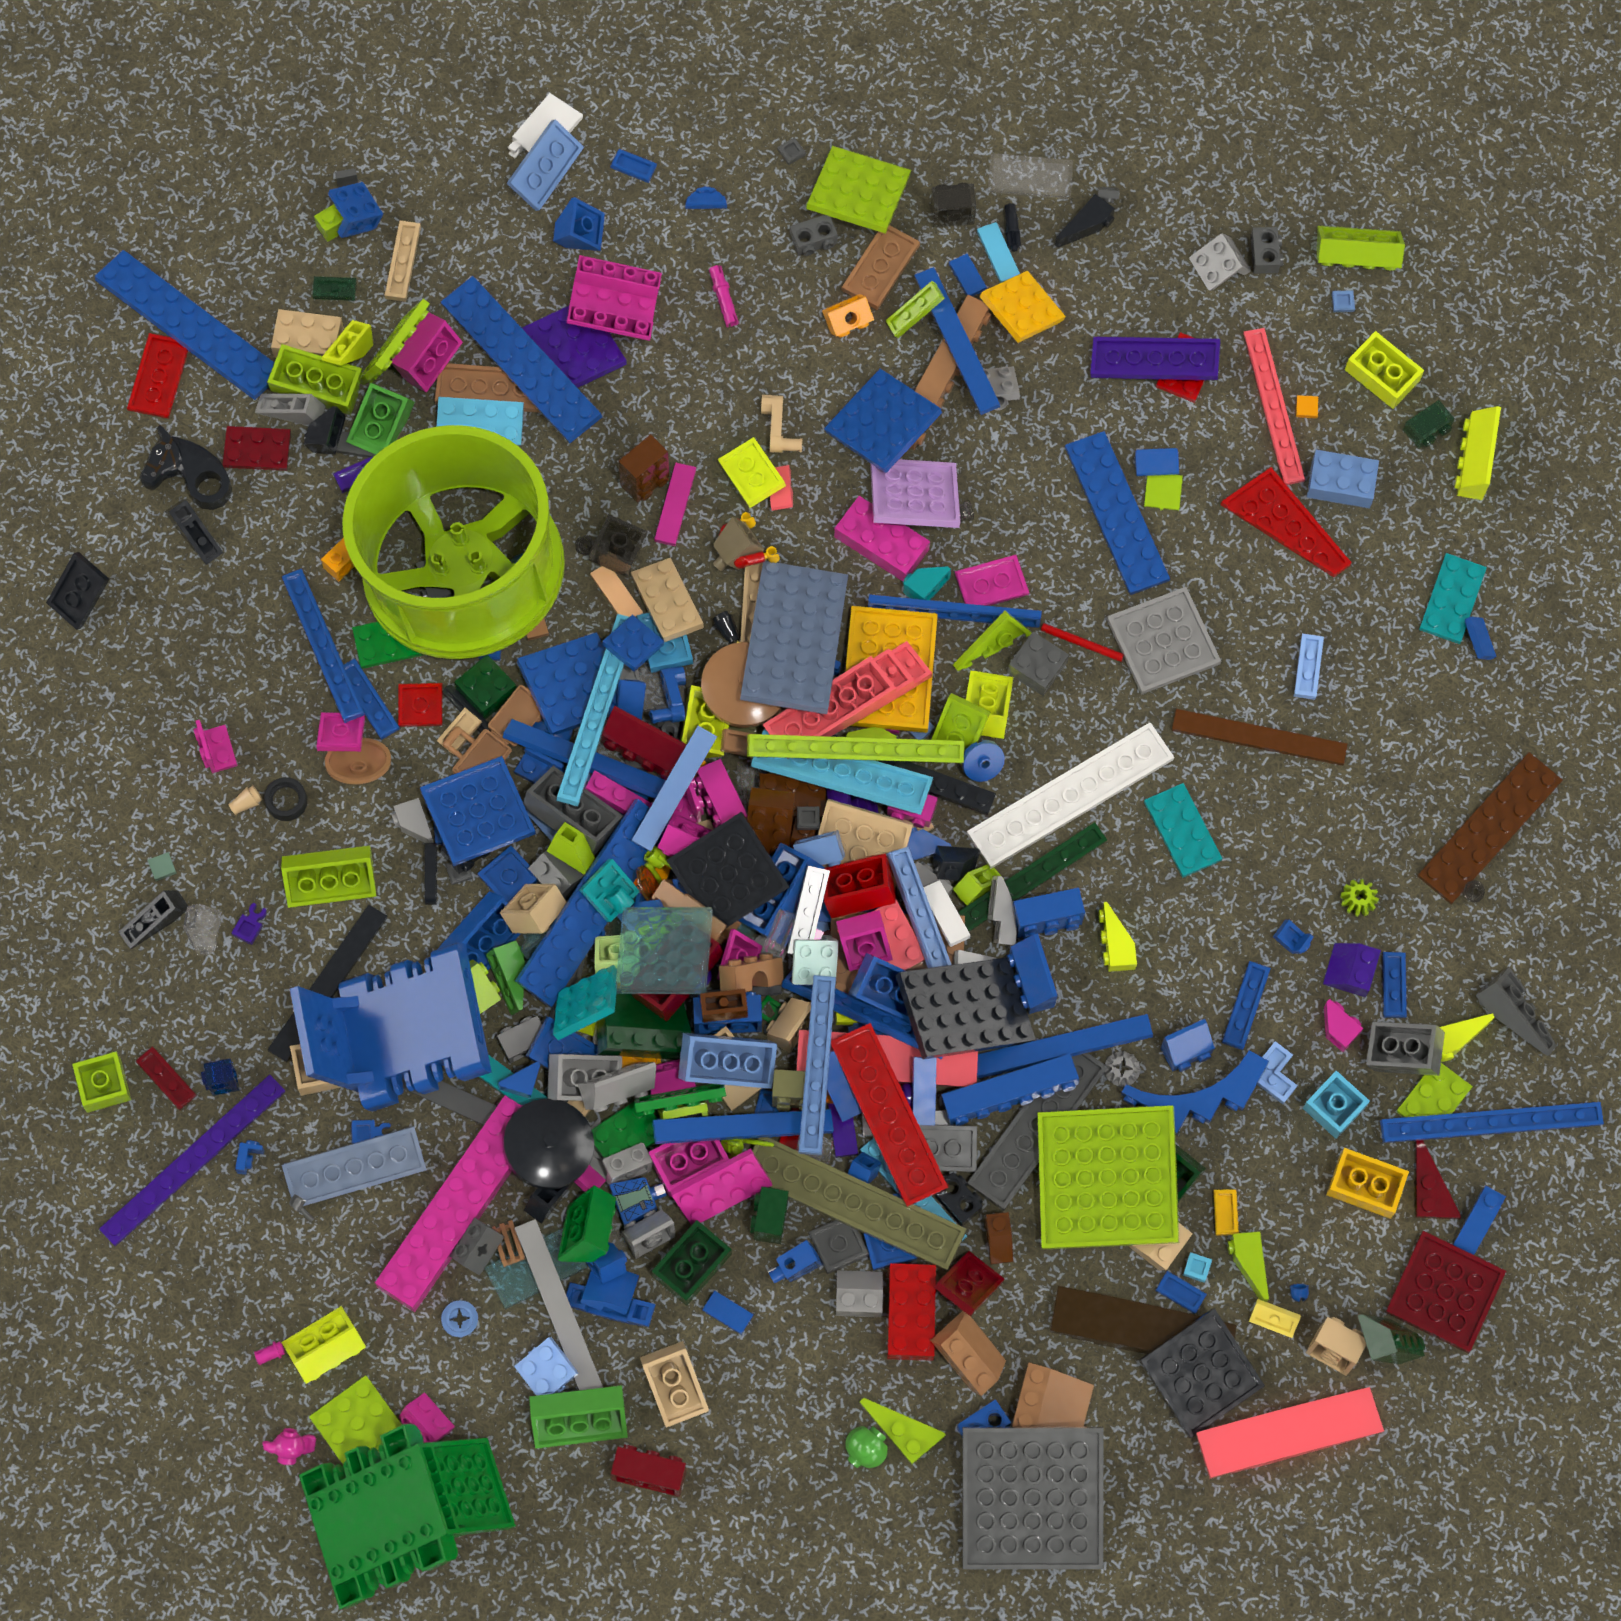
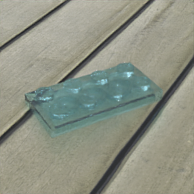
(516, 1281)

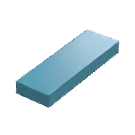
(998, 252)

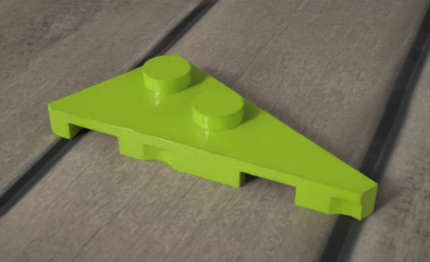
(997, 636)
(906, 1433)

